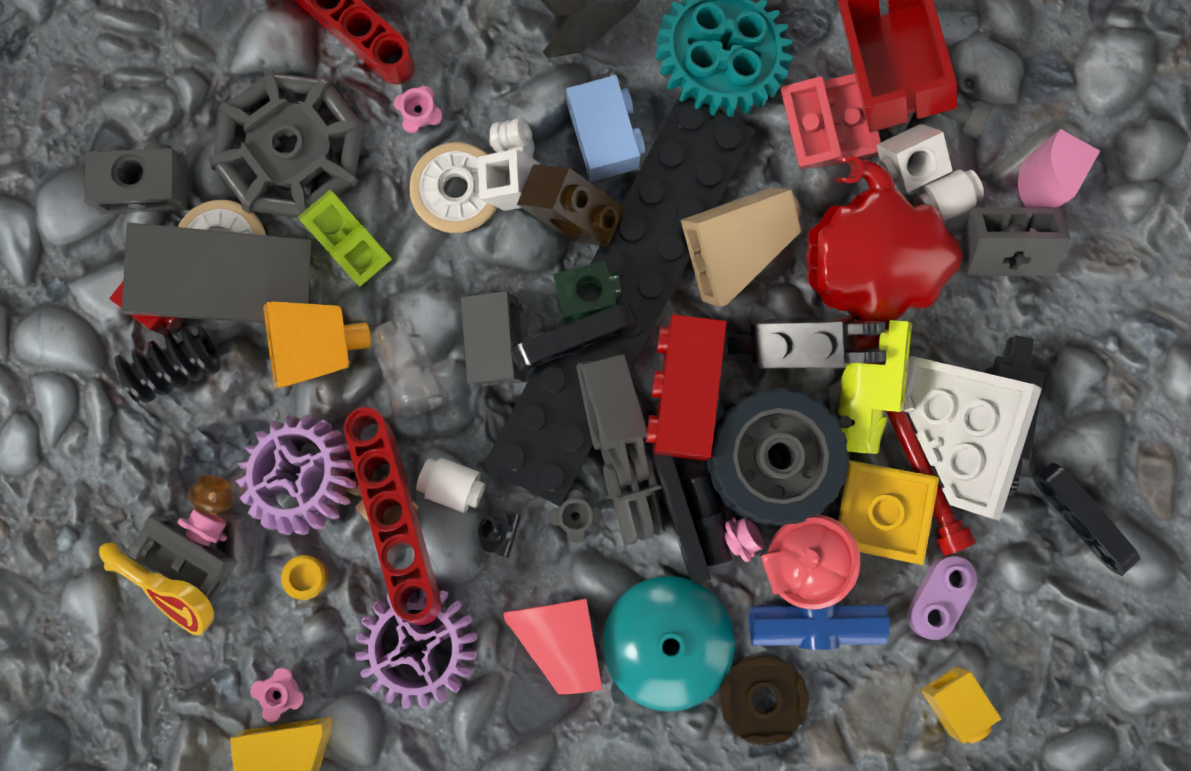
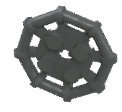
(269, 125)

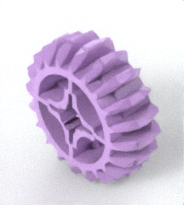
(274, 468)
(381, 664)

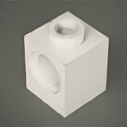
(929, 160)

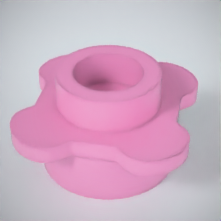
(410, 100)
(204, 527)
(743, 538)
(290, 695)

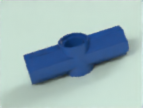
(819, 627)

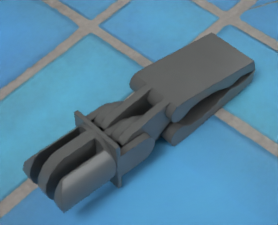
(619, 432)

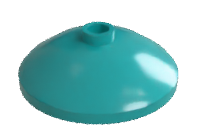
(665, 610)

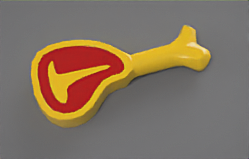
(175, 598)

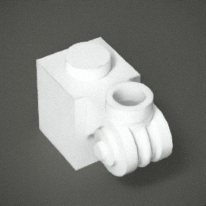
(506, 172)

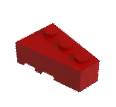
(687, 387)

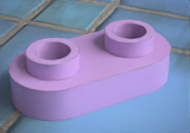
(939, 594)

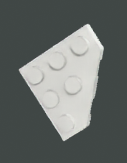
(970, 430)

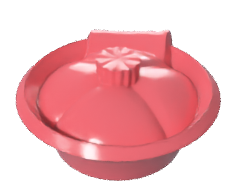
(812, 562)

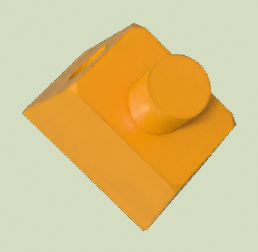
(309, 340)

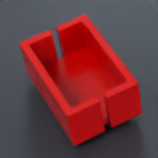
(898, 60)

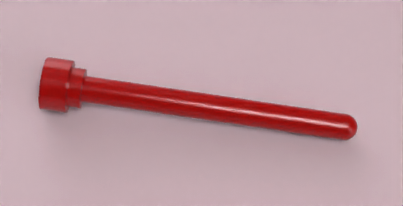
(951, 532)

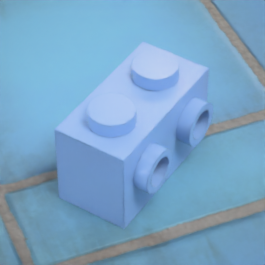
(604, 128)

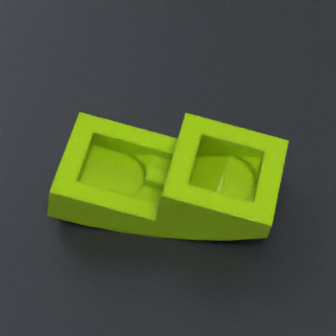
(344, 238)

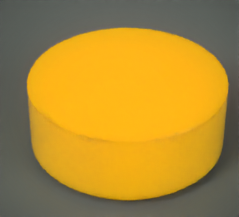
(304, 577)

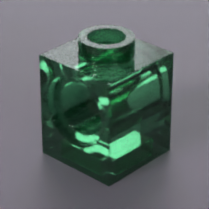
(569, 281)

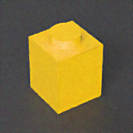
(961, 705)

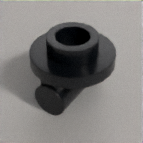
(498, 531)

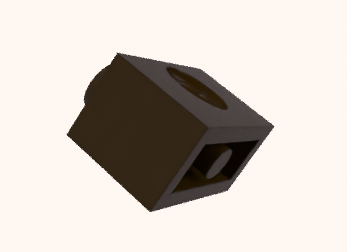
(570, 205)

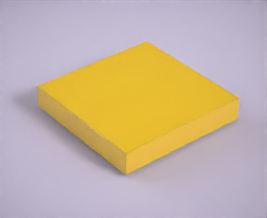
(888, 510)

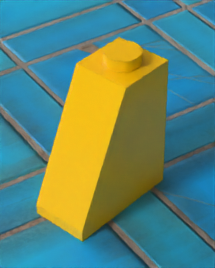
(282, 746)

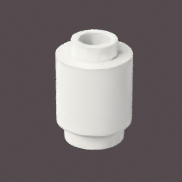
(952, 193)
(450, 484)

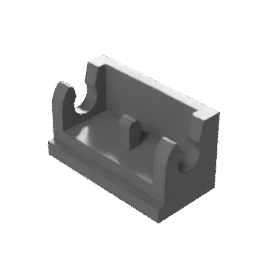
(489, 334)
(173, 554)

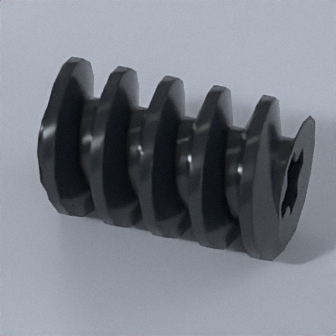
(168, 366)

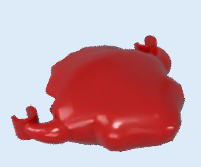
(879, 252)

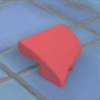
(560, 643)

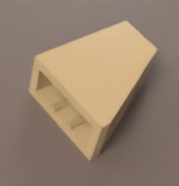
(739, 241)

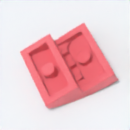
(828, 121)

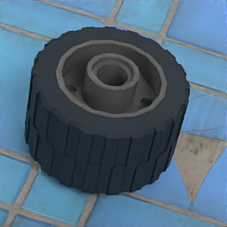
(810, 450)

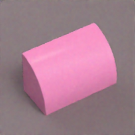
(1055, 171)

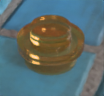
(211, 494)

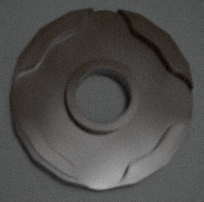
(790, 699)

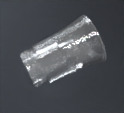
(407, 370)

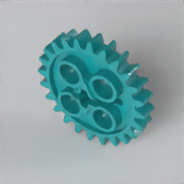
(722, 52)

